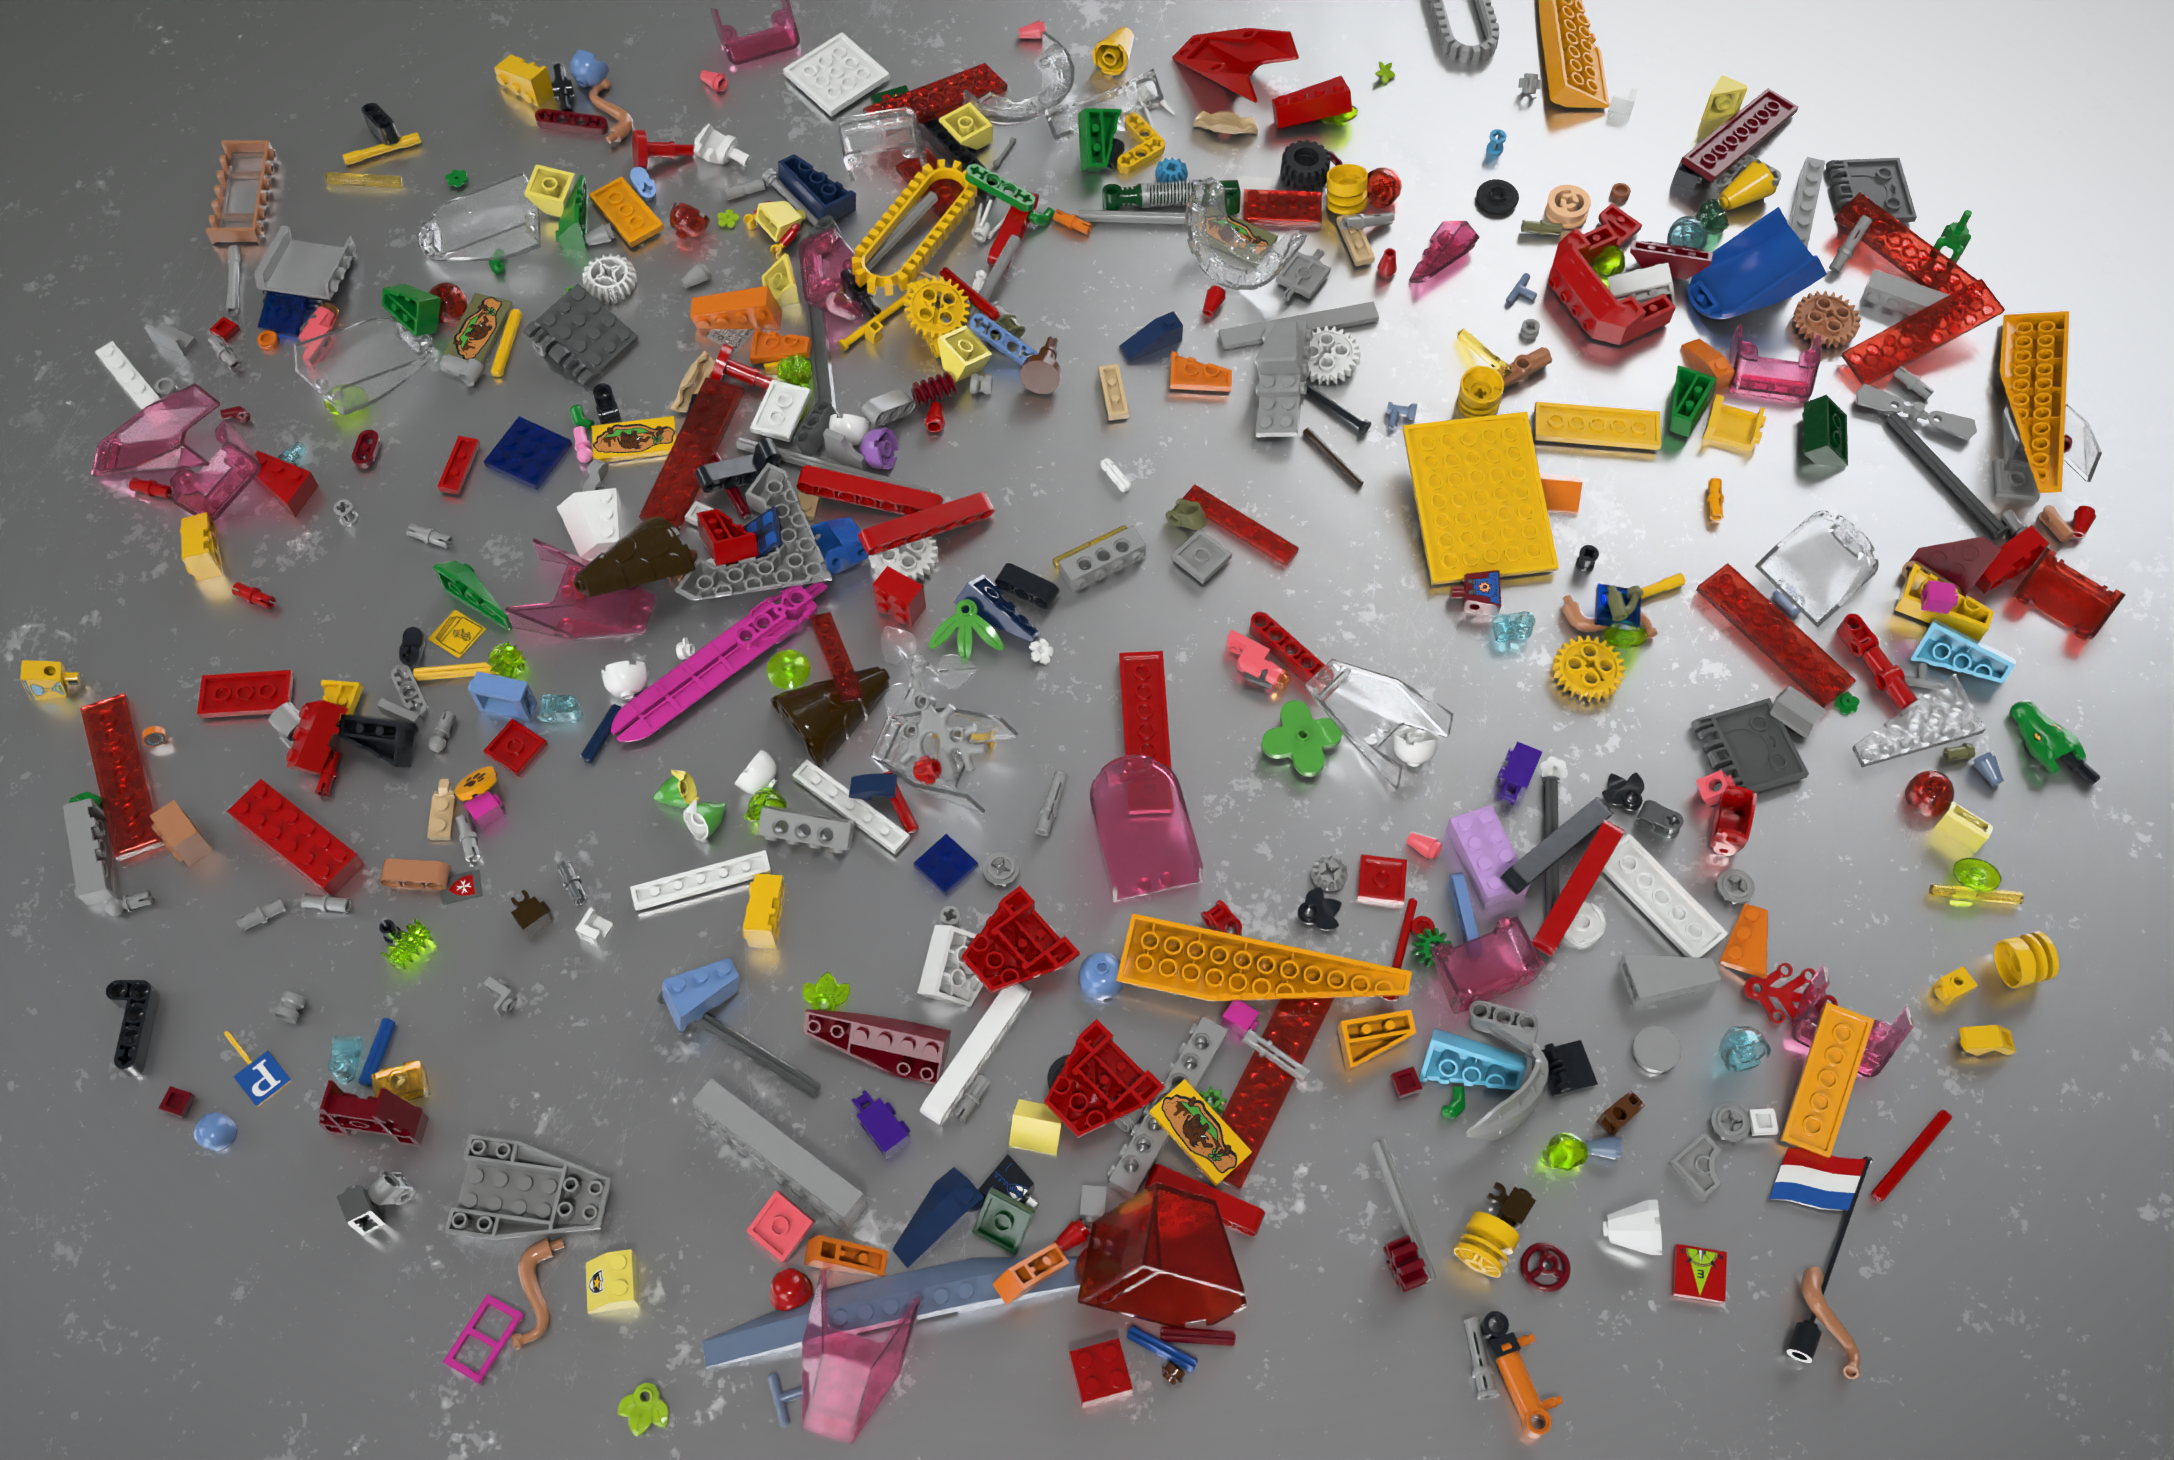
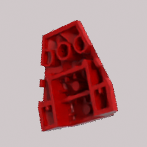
(1016, 945)
(1099, 1083)

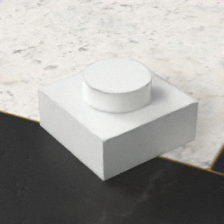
(697, 507)
(1763, 1122)

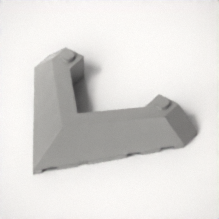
(793, 564)

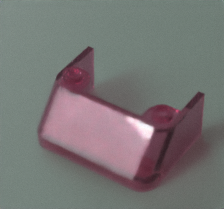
(761, 44)
(1770, 376)
(1883, 1038)

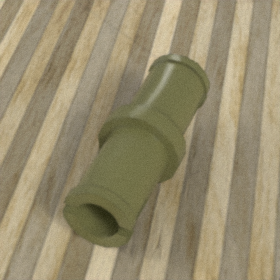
(1541, 227)

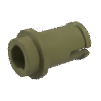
(1965, 752)

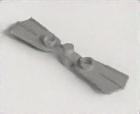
(1951, 423)

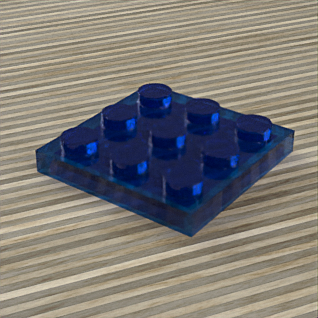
(528, 453)

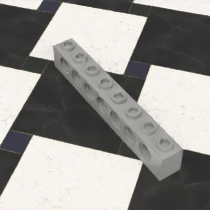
(1131, 1183)

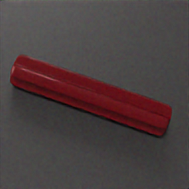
(1198, 1336)

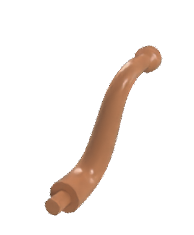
(625, 123)
(1585, 624)
(527, 1273)
(1811, 1289)

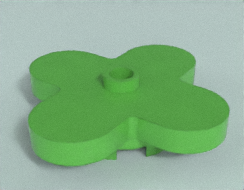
(1301, 738)

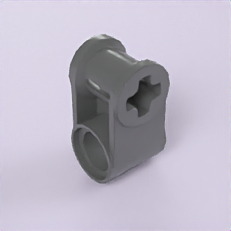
(1657, 819)

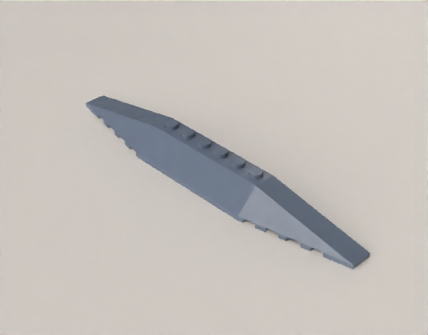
(880, 1304)

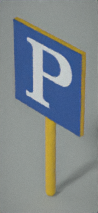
(260, 1077)

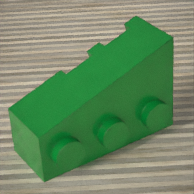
(1096, 137)

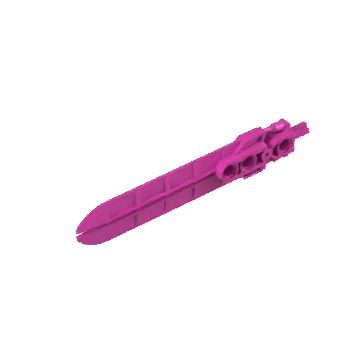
(716, 662)

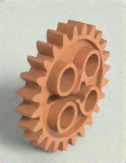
(1827, 317)

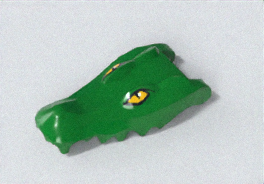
(2043, 736)

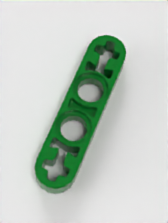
(998, 189)

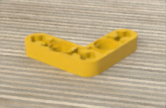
(1145, 145)

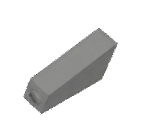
(1666, 977)

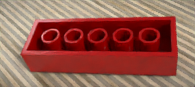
(296, 838)

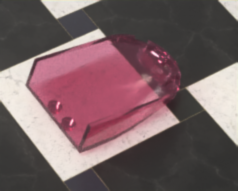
(1143, 828)

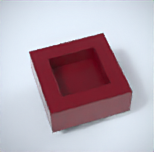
(1406, 1082)
(176, 1102)

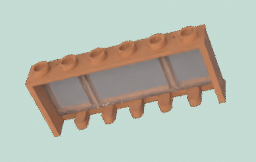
(242, 191)

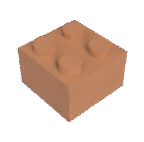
(180, 834)

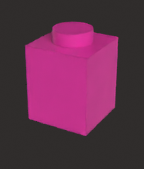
(1938, 597)
(484, 808)
(1240, 1018)

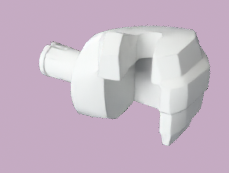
(718, 148)

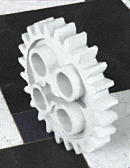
(1332, 355)
(905, 555)

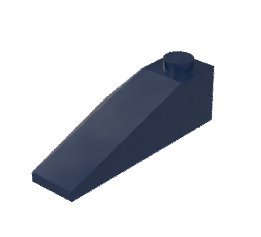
(995, 609)
(943, 1210)

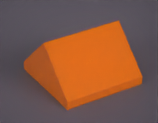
(1561, 492)

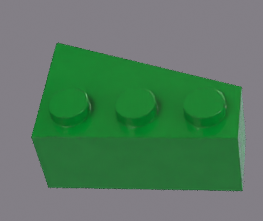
(412, 308)
(1690, 400)

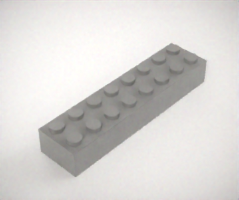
(779, 1154)

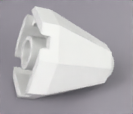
(1636, 1227)

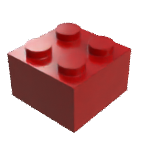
(899, 596)
(1100, 1373)

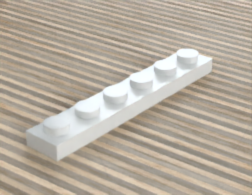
(127, 375)
(838, 798)
(700, 880)

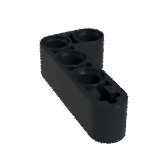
(738, 470)
(132, 1056)

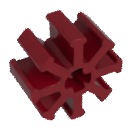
(1405, 1263)

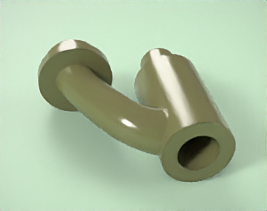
(1616, 603)

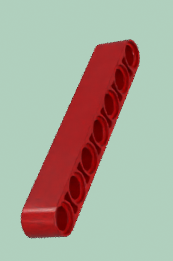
(865, 491)
(925, 523)
(1577, 888)

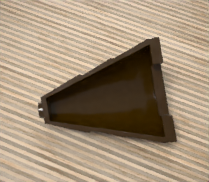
(639, 558)
(822, 718)

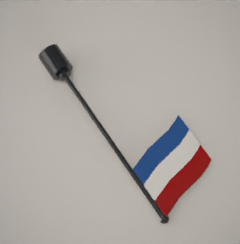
(1824, 1185)

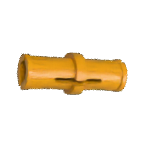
(1715, 499)

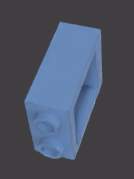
(503, 696)

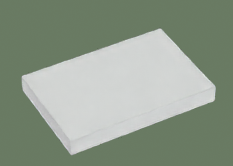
(780, 410)

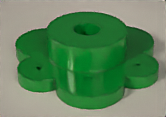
(456, 178)
(1847, 703)

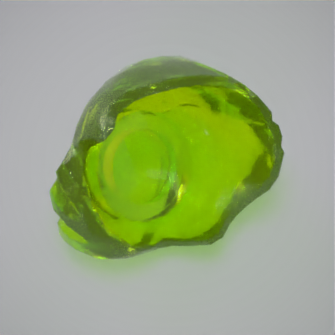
(1609, 262)
(760, 799)
(1564, 1152)

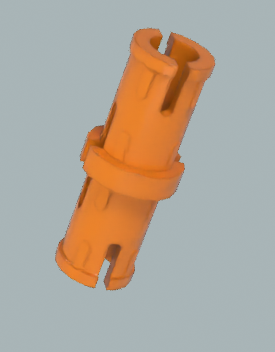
(1072, 222)

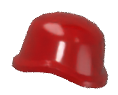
(790, 1289)

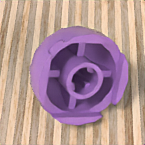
(879, 448)

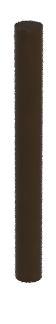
(1333, 457)

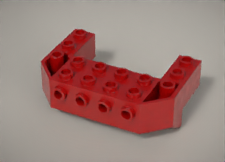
(1591, 299)

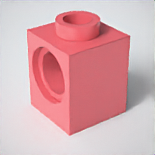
(1707, 784)

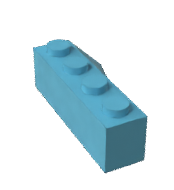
(1961, 653)
(1471, 1062)

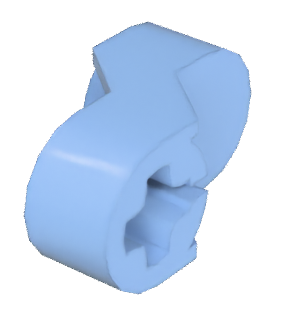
(643, 184)

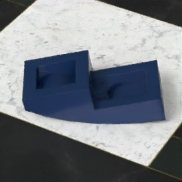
(873, 784)

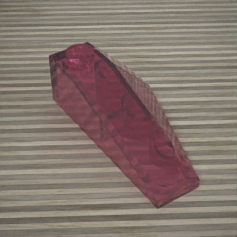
(1447, 245)

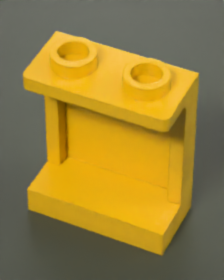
(1734, 425)

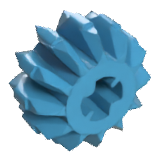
(1171, 171)

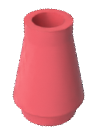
(1032, 31)
(716, 81)
(1425, 845)

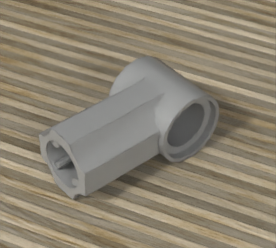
(467, 371)

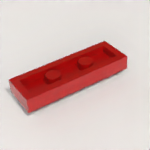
(458, 465)

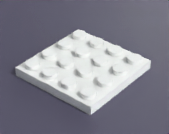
(836, 74)

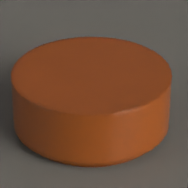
(1620, 192)

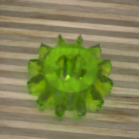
(794, 370)
(506, 660)

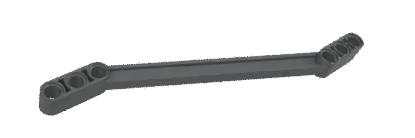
(810, 433)

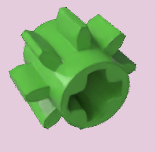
(1216, 1097)

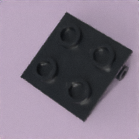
(1568, 1068)

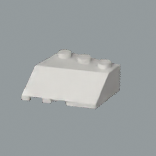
(593, 520)
(944, 972)

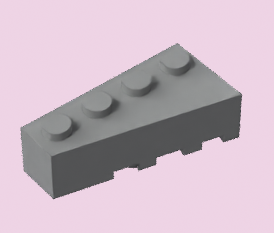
(89, 851)

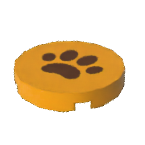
(476, 782)

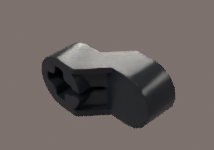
(412, 647)

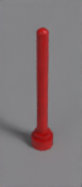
(1403, 940)

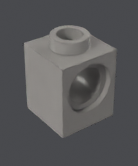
(1092, 1203)

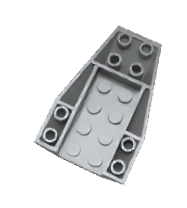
(524, 1193)

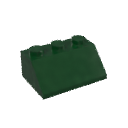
(1825, 432)

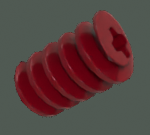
(933, 388)

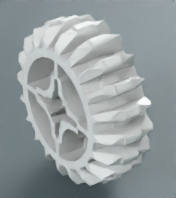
(610, 278)

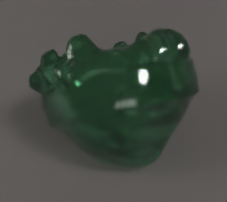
(1713, 216)

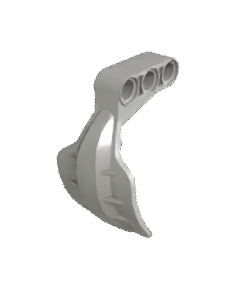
(1519, 1106)

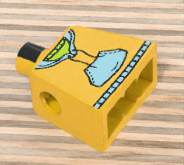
(46, 679)

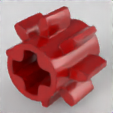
(927, 769)

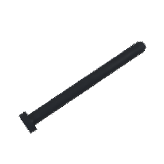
(1363, 425)

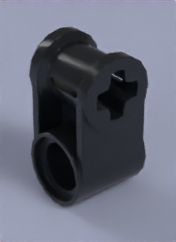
(606, 406)

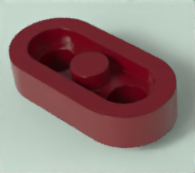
(364, 450)

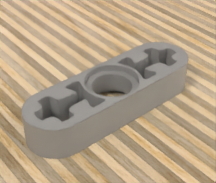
(411, 683)

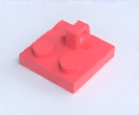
(780, 1226)

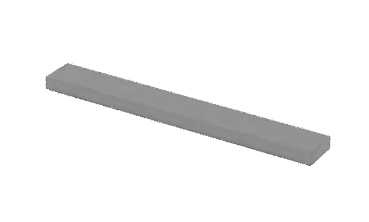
(1338, 317)

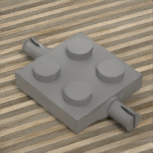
(1303, 274)

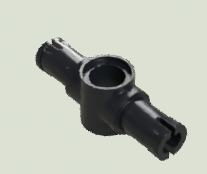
(562, 88)
(860, 294)

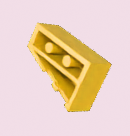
(525, 79)
(200, 547)
(764, 911)

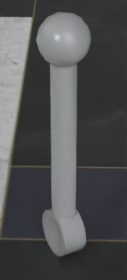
(996, 163)

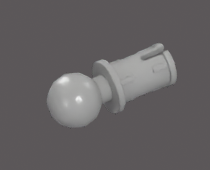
(438, 742)
(116, 906)

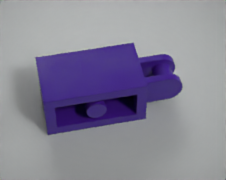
(1518, 772)
(881, 1124)

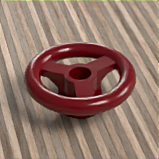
(1546, 1257)

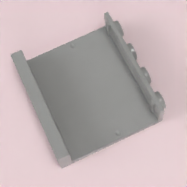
(303, 266)

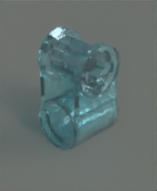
(1512, 627)
(555, 709)
(345, 1057)

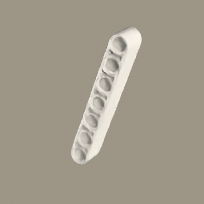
(974, 1053)

